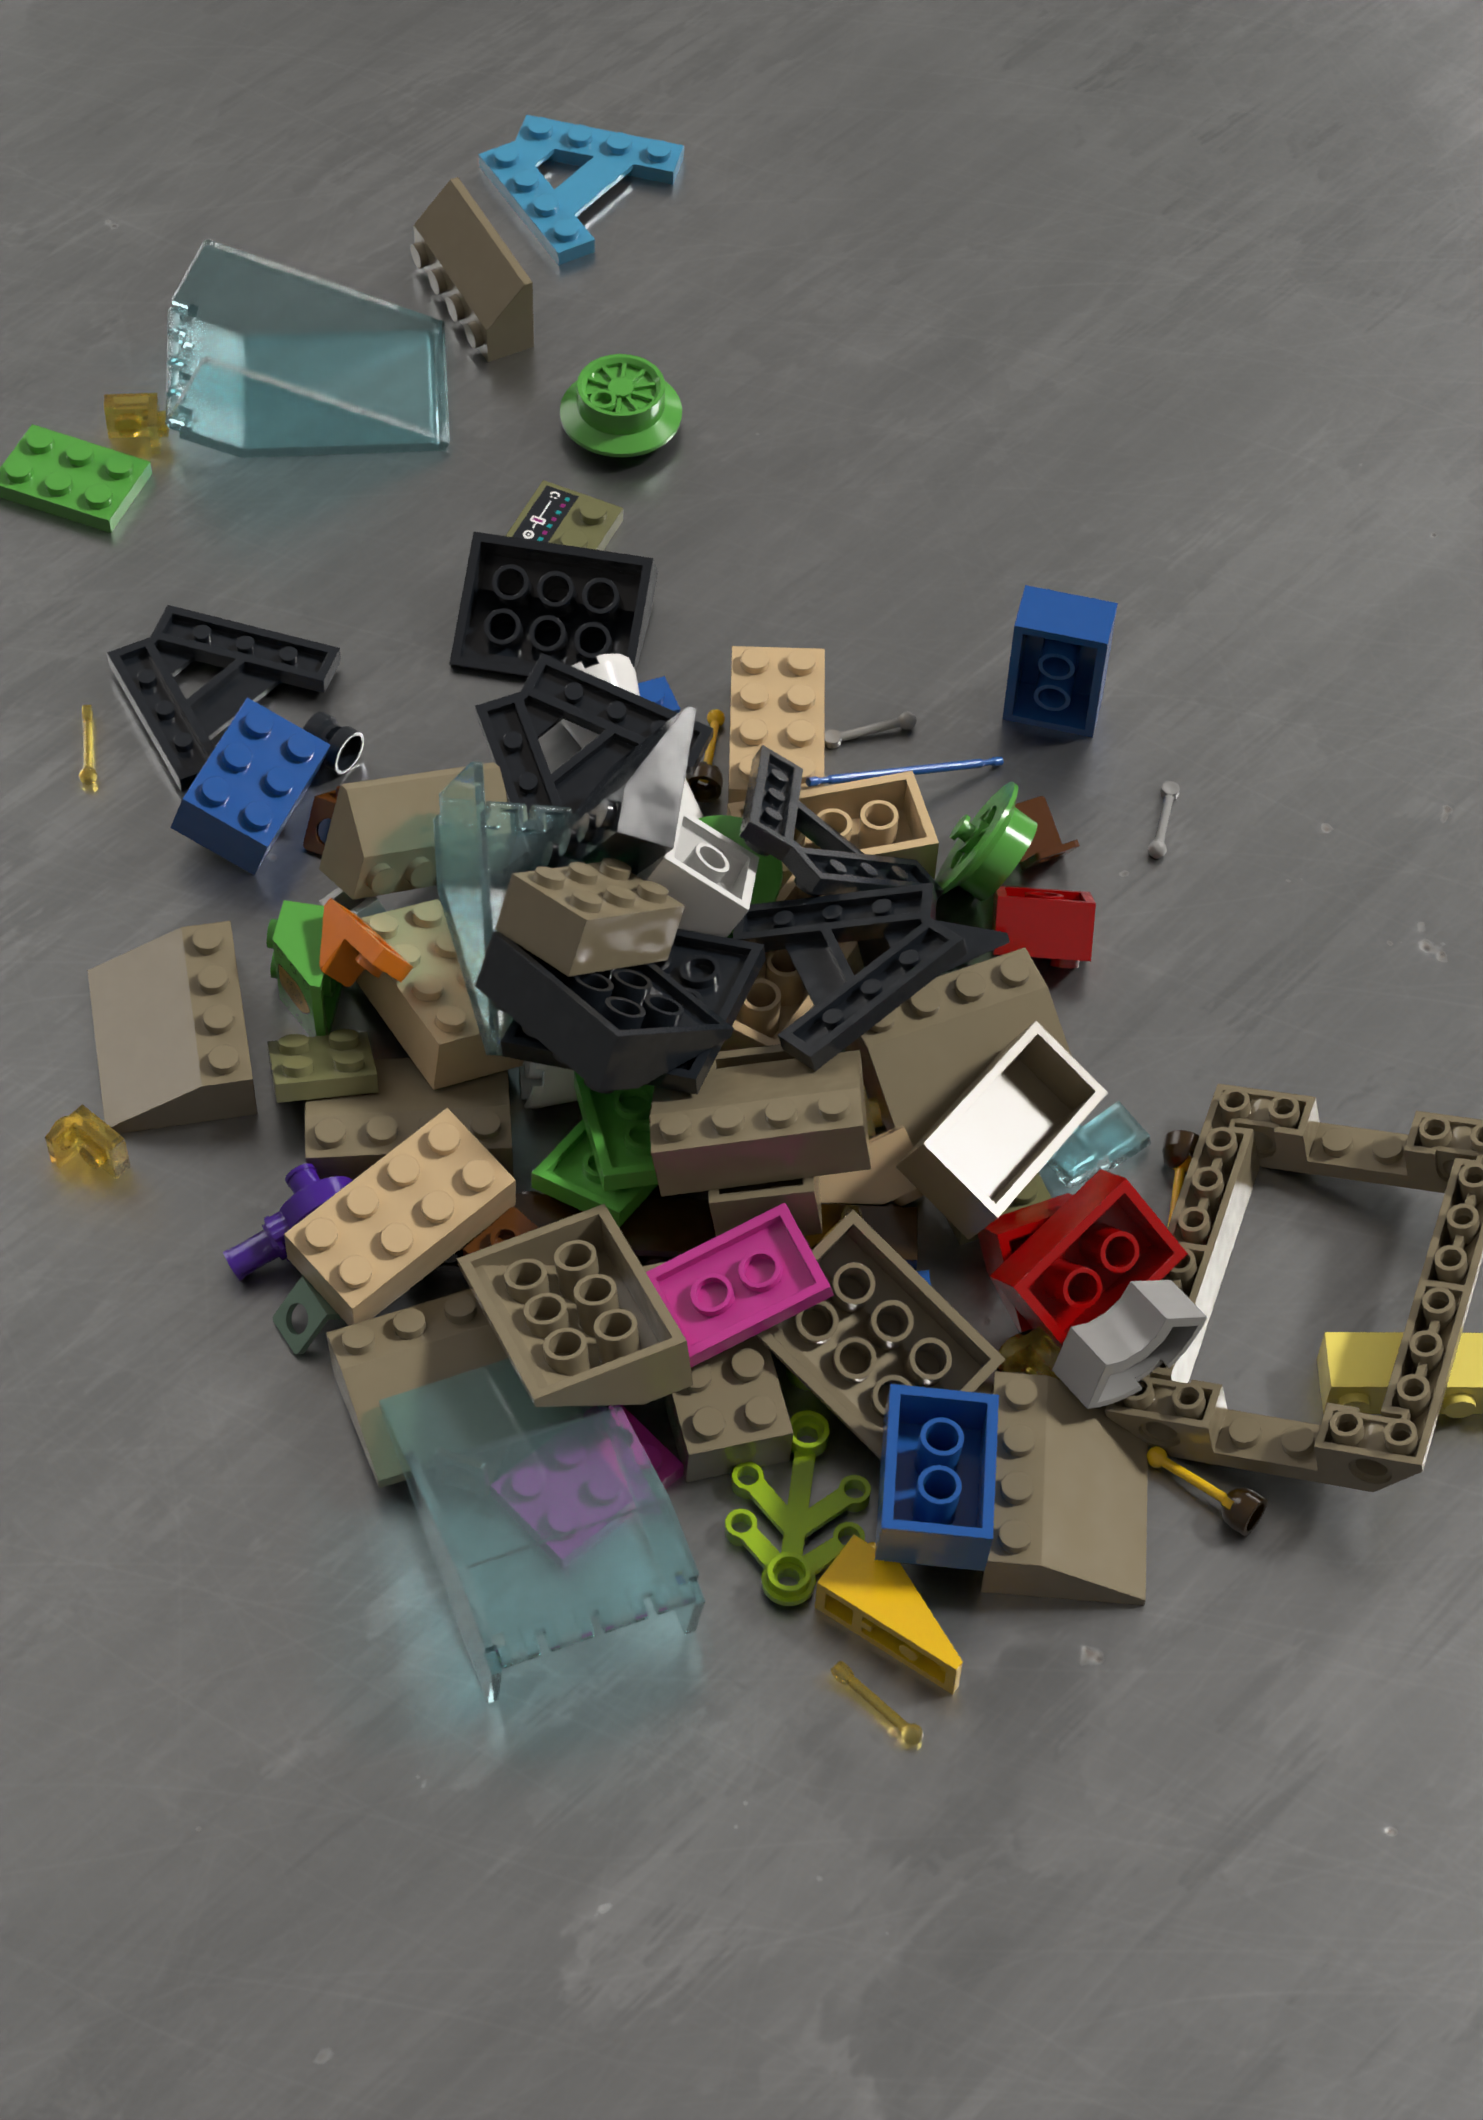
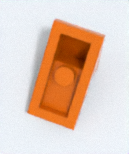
(352, 946)

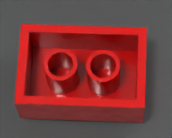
(1087, 1256)

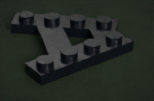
(253, 666)
(564, 692)
(839, 867)
(842, 1001)

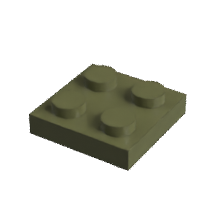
(322, 1066)

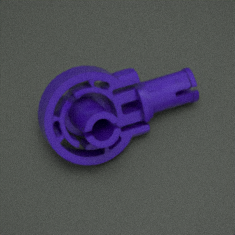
(269, 1244)

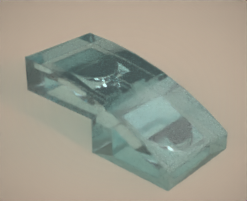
(1099, 1145)

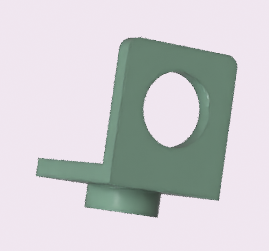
(318, 1314)

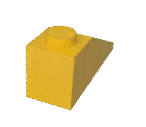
(887, 1611)

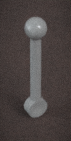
(834, 738)
(1169, 791)

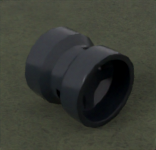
(344, 741)

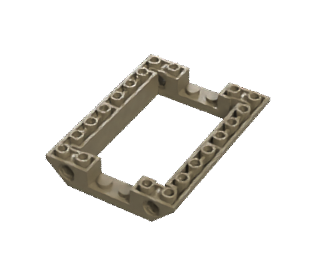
(1284, 1132)

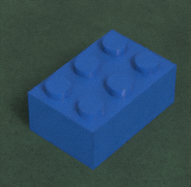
(1059, 660)
(250, 786)
(937, 1477)

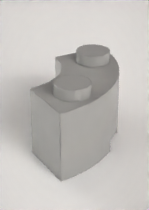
(1129, 1341)

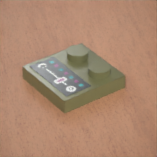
(567, 518)

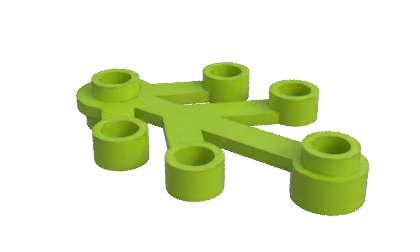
(795, 1519)

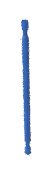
(917, 770)

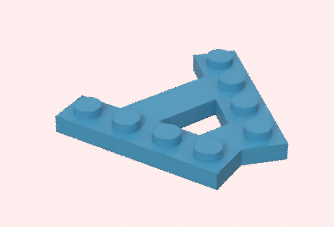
(603, 160)

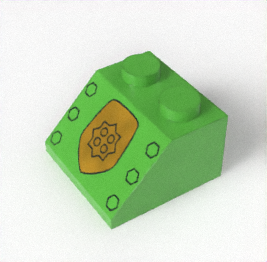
(295, 964)

